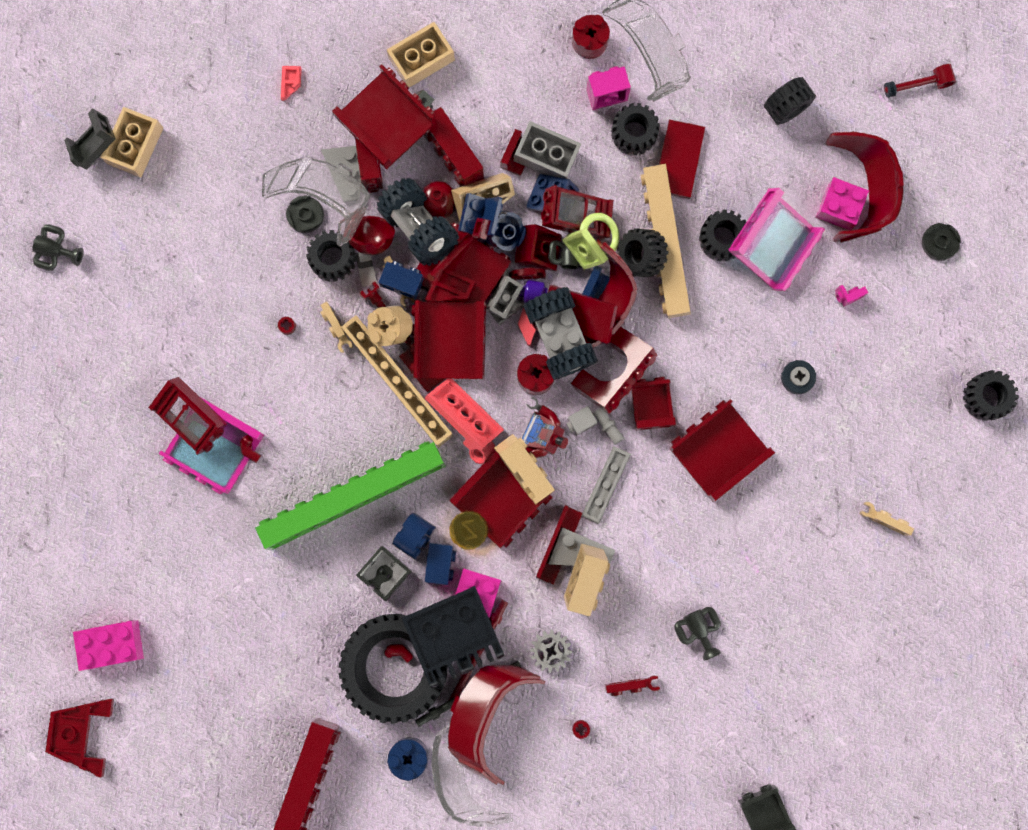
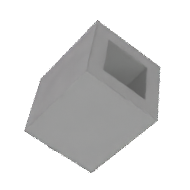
(581, 421)

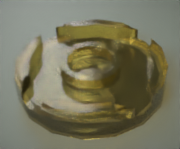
(468, 530)

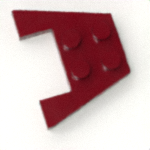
(70, 732)

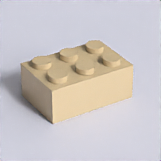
(421, 54)
(134, 142)
(586, 580)

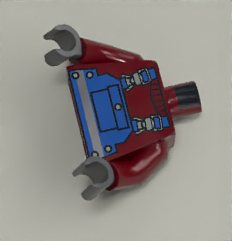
(543, 432)

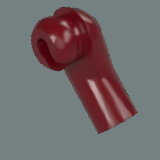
(247, 449)
(398, 650)

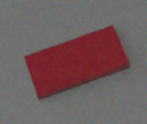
(681, 156)
(593, 316)

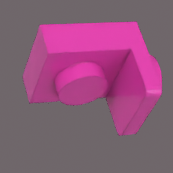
(853, 294)

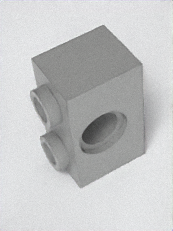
(503, 297)

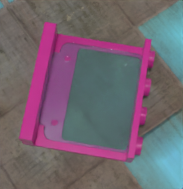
(775, 241)
(223, 462)

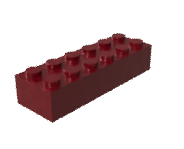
(308, 775)

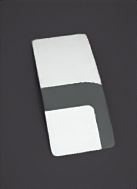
(365, 269)

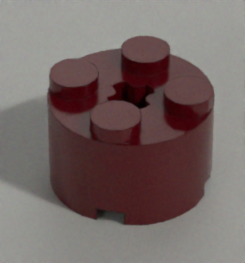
(588, 27)
(530, 383)

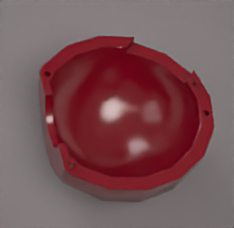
(372, 236)

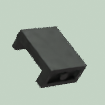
(92, 141)
(765, 810)

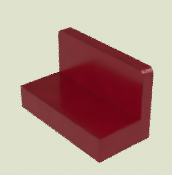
(507, 160)

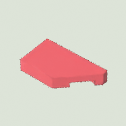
(290, 80)
(526, 328)

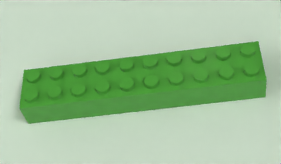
(349, 497)

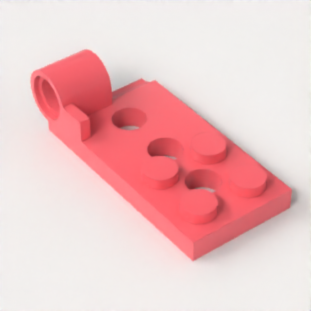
(477, 441)

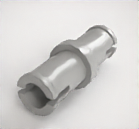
(608, 426)

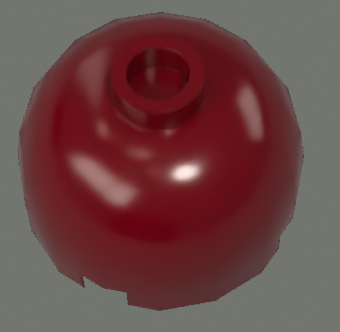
(439, 199)

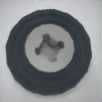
(792, 380)

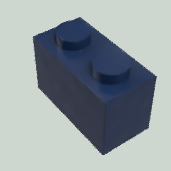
(401, 280)
(439, 564)

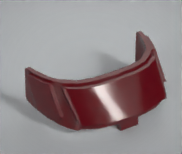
(883, 179)
(619, 291)
(475, 711)

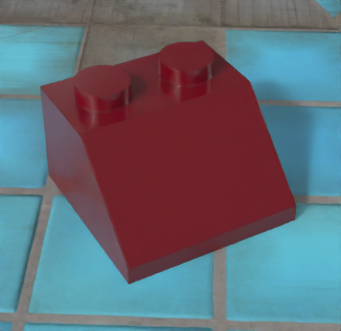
(535, 248)

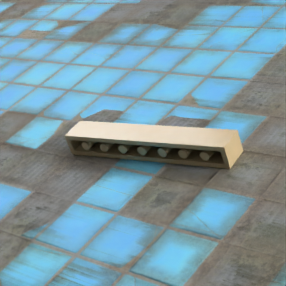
(663, 221)
(397, 382)

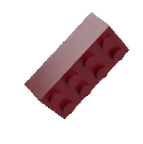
(454, 150)

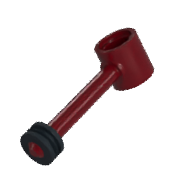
(943, 77)

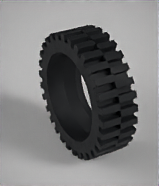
(359, 688)

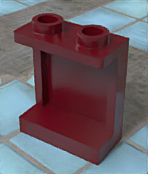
(652, 404)

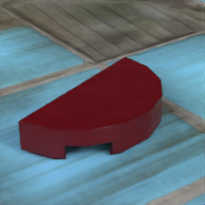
(527, 273)

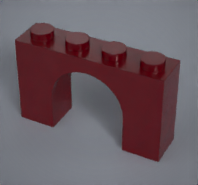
(610, 393)

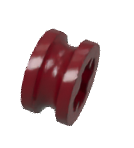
(291, 329)
(576, 733)

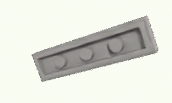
(606, 484)

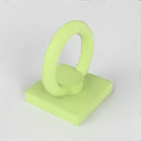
(584, 245)

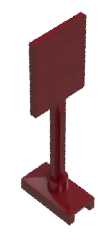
(406, 357)

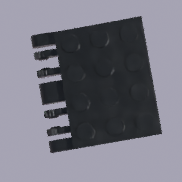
(450, 633)

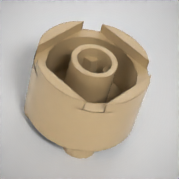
(389, 325)

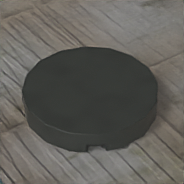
(305, 214)
(941, 241)

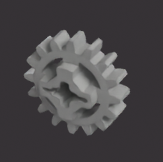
(541, 646)

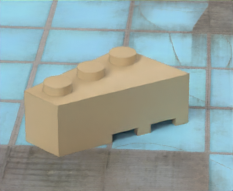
(494, 186)
(524, 468)

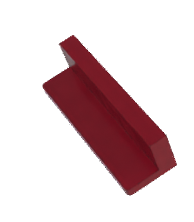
(568, 520)

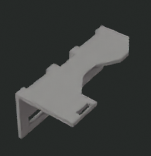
(516, 307)

